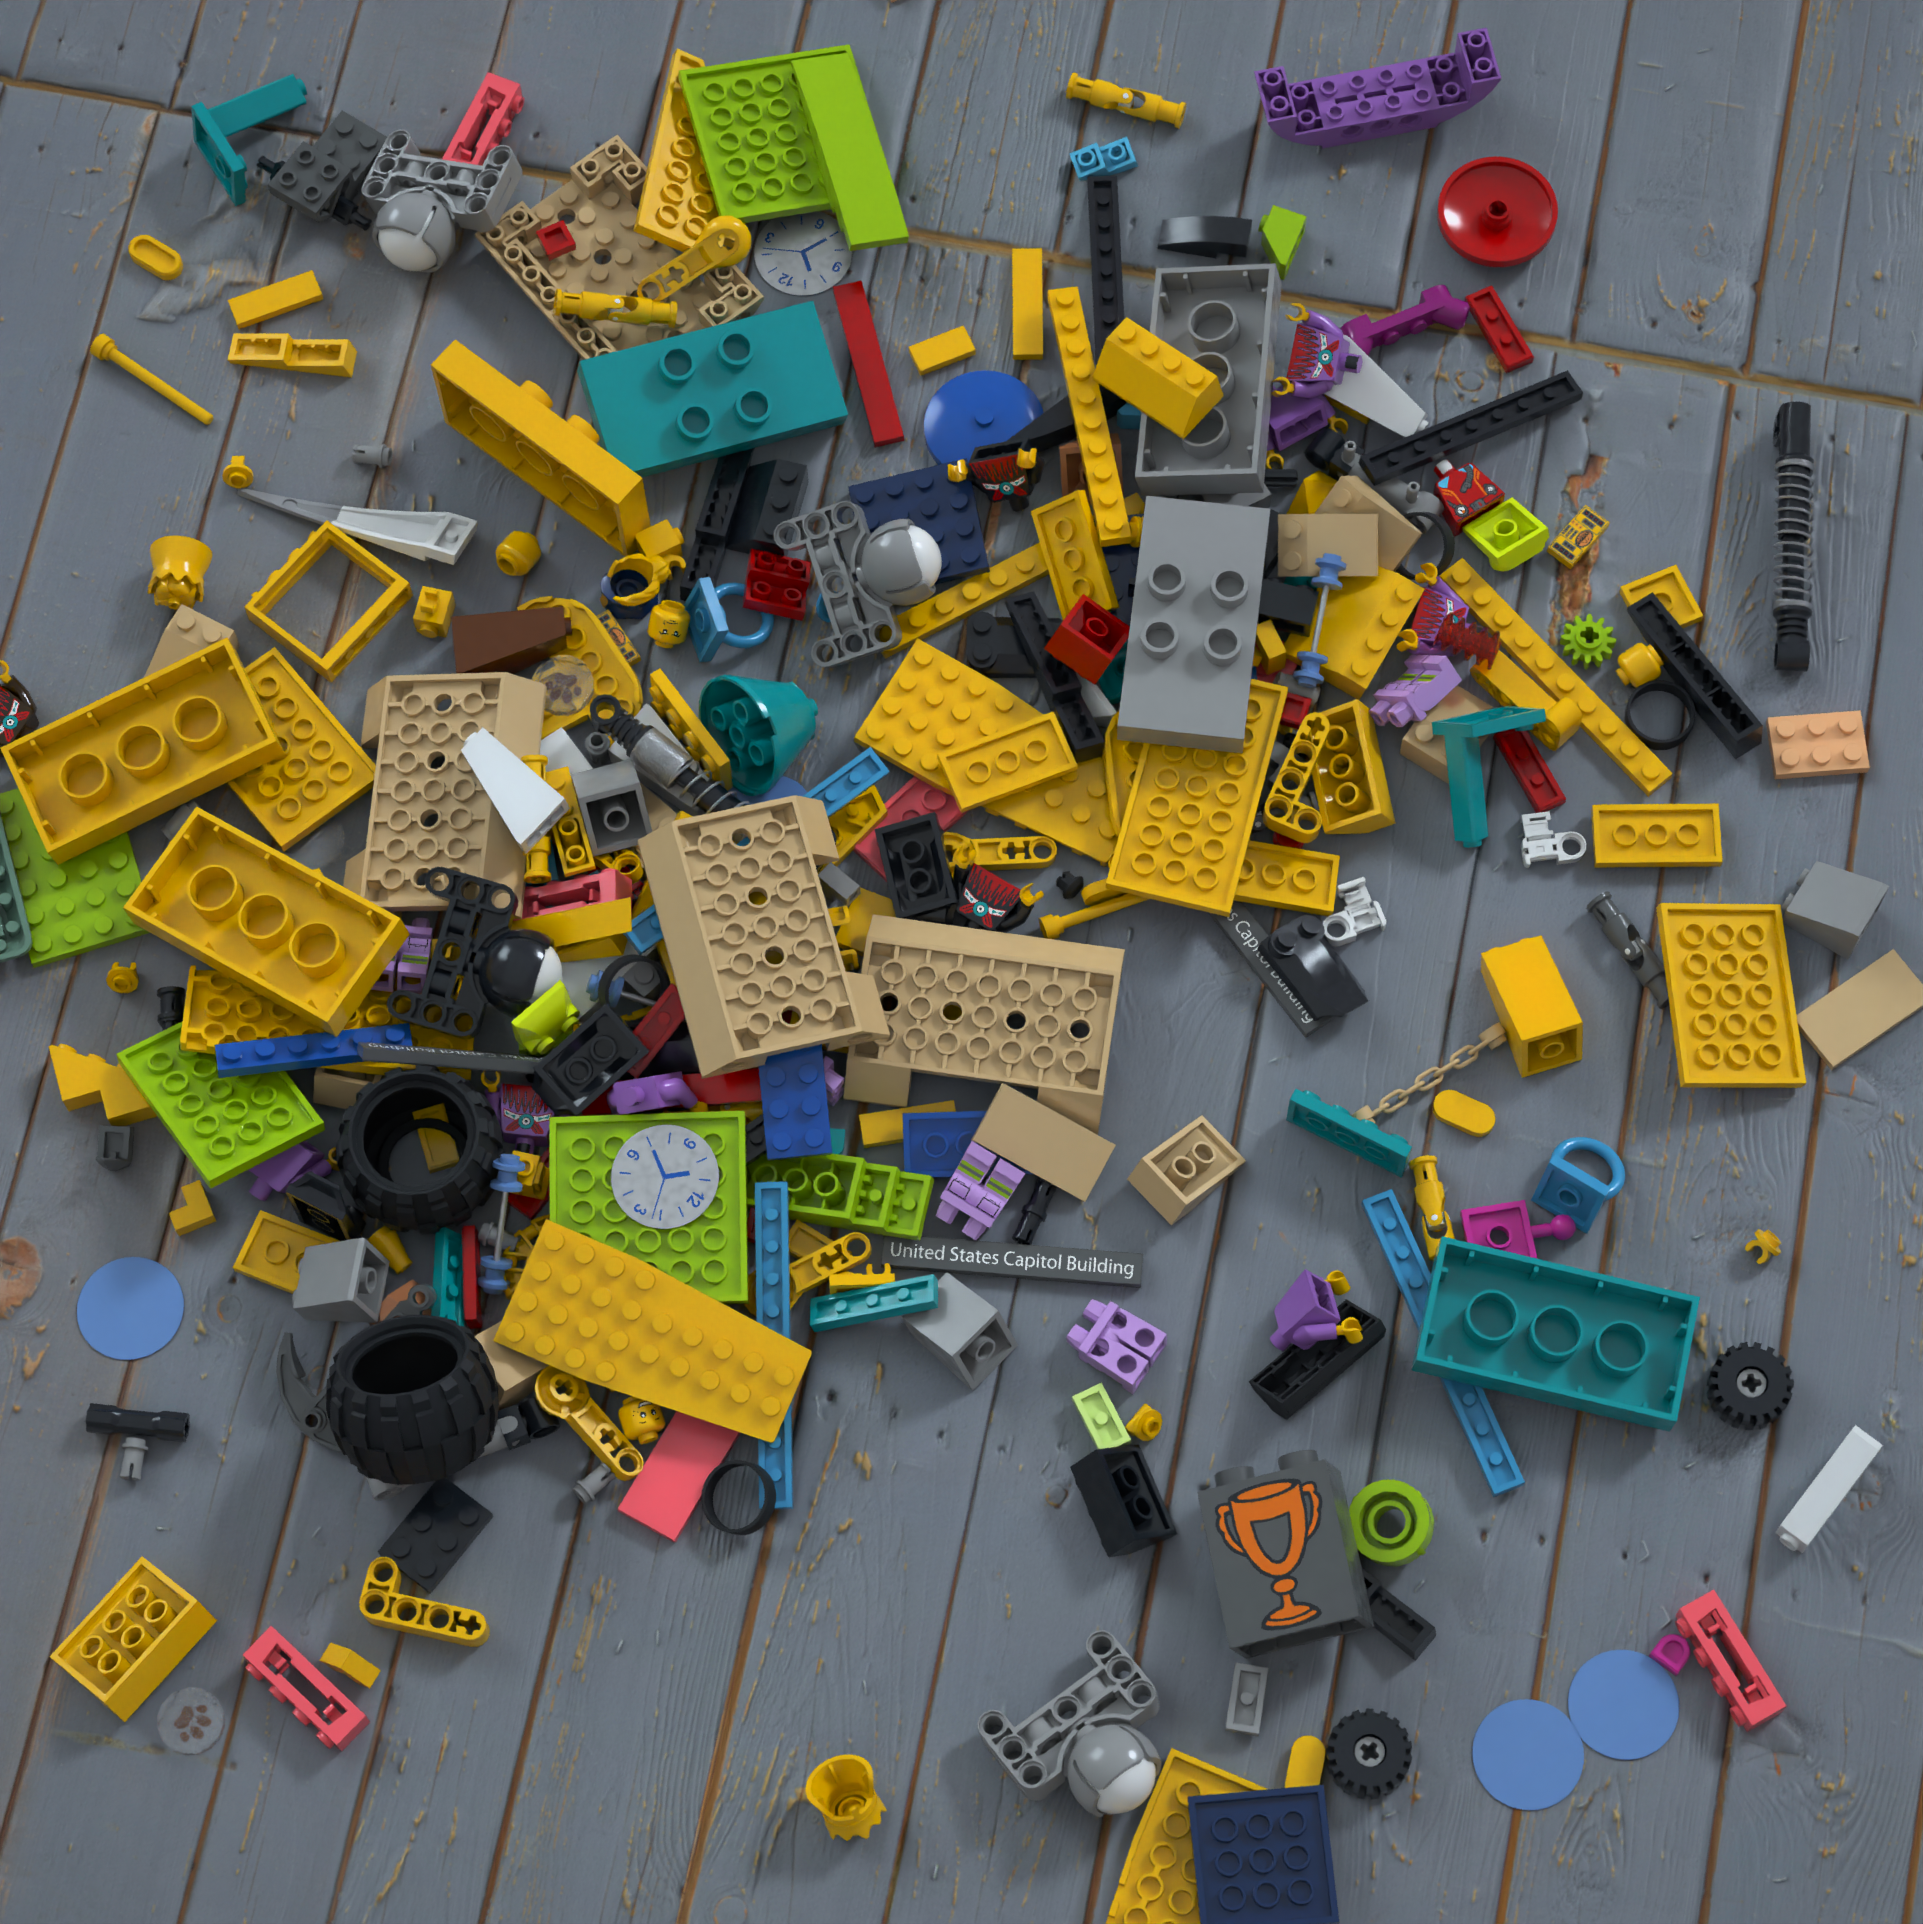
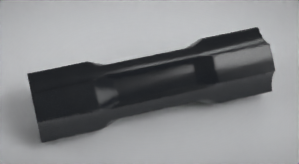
(114, 1420)

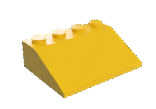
(1358, 627)
(133, 1638)

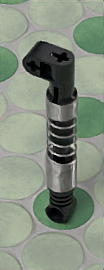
(665, 760)

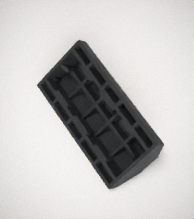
(1302, 1373)

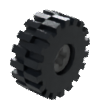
(1736, 1401)
(1370, 1776)

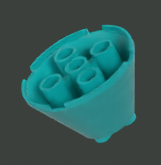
(757, 727)

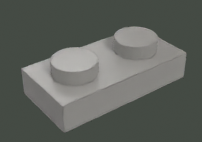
(1246, 1699)

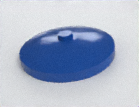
(977, 412)

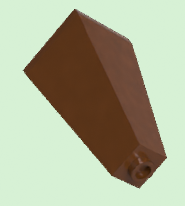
(508, 639)

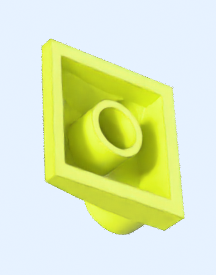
(1507, 535)
(545, 1020)

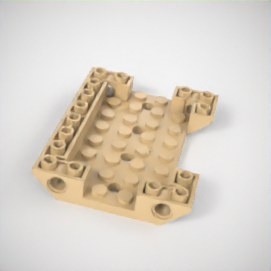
(603, 203)
(469, 832)
(721, 938)
(989, 980)

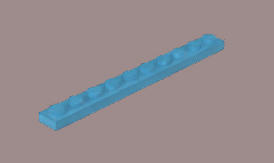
(834, 792)
(774, 1313)
(1467, 1400)

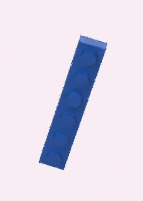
(303, 1050)

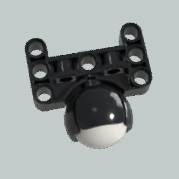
(508, 965)

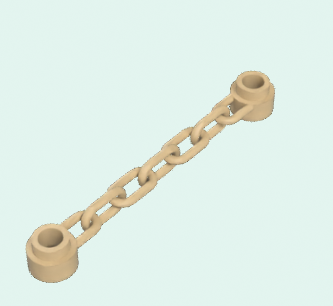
(1491, 1037)

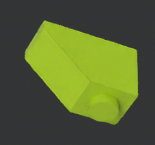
(1281, 236)

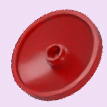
(1497, 211)

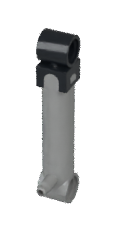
(512, 1430)

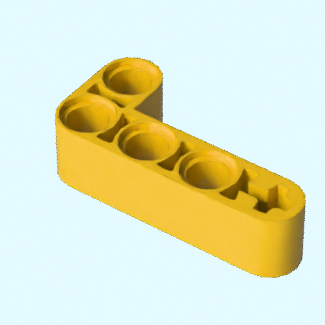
(1515, 688)
(1299, 773)
(426, 1610)

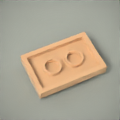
(1817, 744)

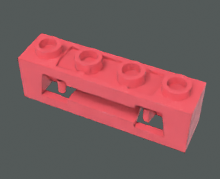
(504, 101)
(571, 894)
(1724, 1680)
(343, 1727)

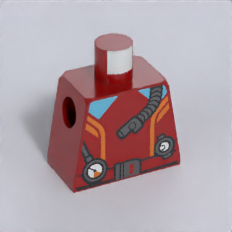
(1464, 494)

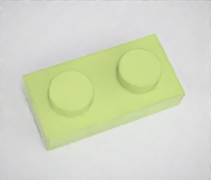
(1101, 1418)

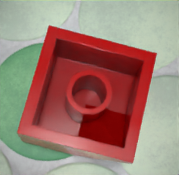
(1088, 639)

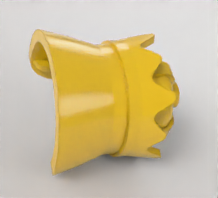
(178, 570)
(845, 1796)

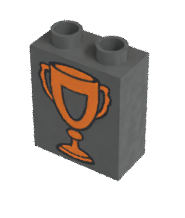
(1284, 1555)

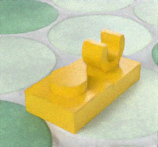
(849, 1281)

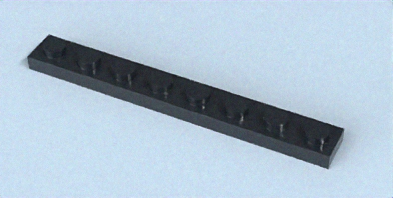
(1105, 257)
(1470, 428)

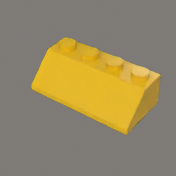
(1156, 378)
(1351, 773)

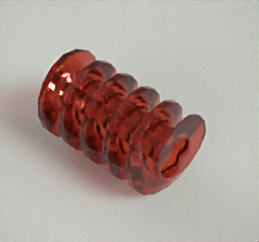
(1468, 640)

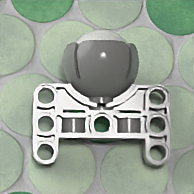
(424, 197)
(882, 569)
(1098, 1749)

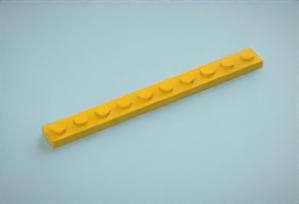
(1089, 417)
(978, 592)
(1557, 677)

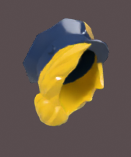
(633, 585)

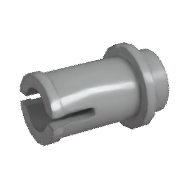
(373, 455)
(598, 751)
(488, 1236)
(133, 1457)
(593, 1483)

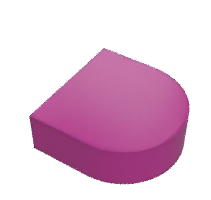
(1671, 1653)

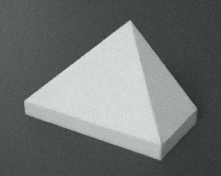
(1097, 703)

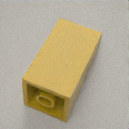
(1533, 1005)

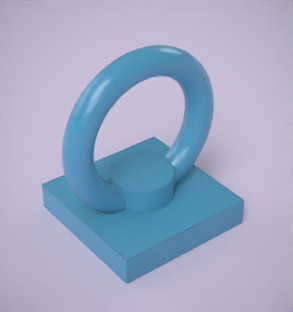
(708, 619)
(1573, 1191)

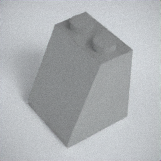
(612, 806)
(1833, 906)
(341, 1282)
(962, 1332)

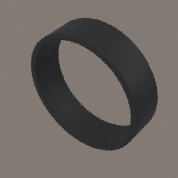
(1449, 544)
(1672, 688)
(615, 966)
(708, 1491)

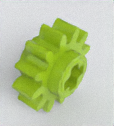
(1576, 645)

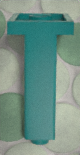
(217, 123)
(1465, 766)

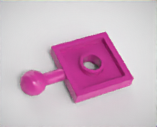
(1514, 1221)

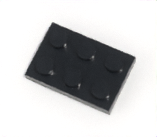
(436, 1534)

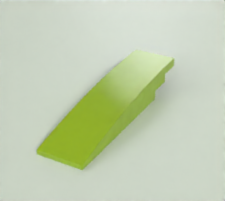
(849, 152)
(848, 1193)

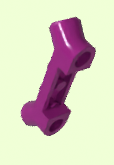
(1434, 307)

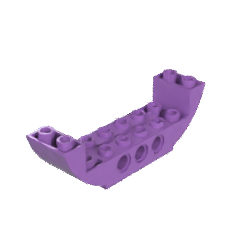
(1381, 98)

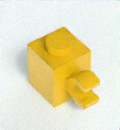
(662, 541)
(434, 612)

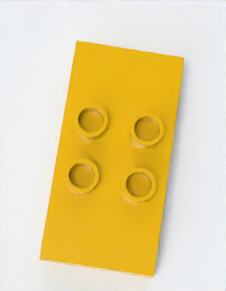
(541, 447)
(142, 751)
(266, 921)

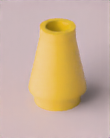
(390, 1246)

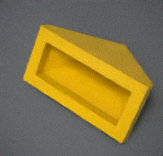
(1312, 493)

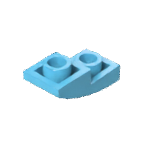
(1103, 161)

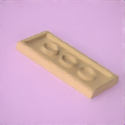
(1861, 1009)
(1043, 1142)

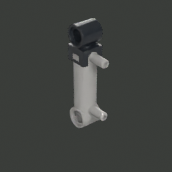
(1342, 459)

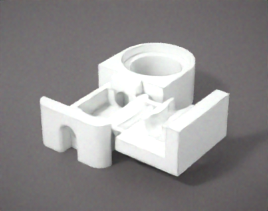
(1540, 844)
(1361, 915)

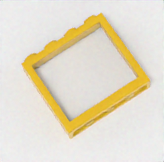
(361, 632)

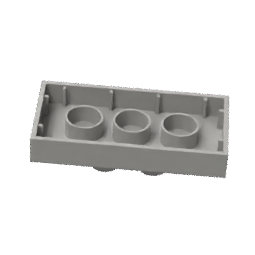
(1230, 327)
(1193, 624)

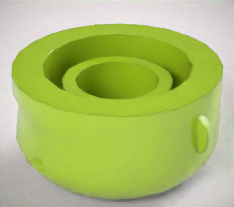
(1372, 1504)

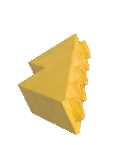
(91, 1080)

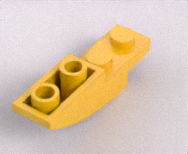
(570, 829)

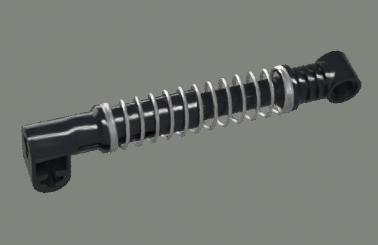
(1794, 471)

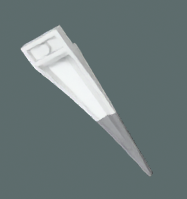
(408, 532)

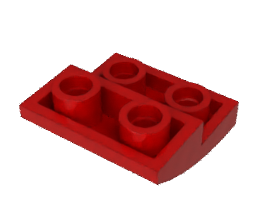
(776, 584)

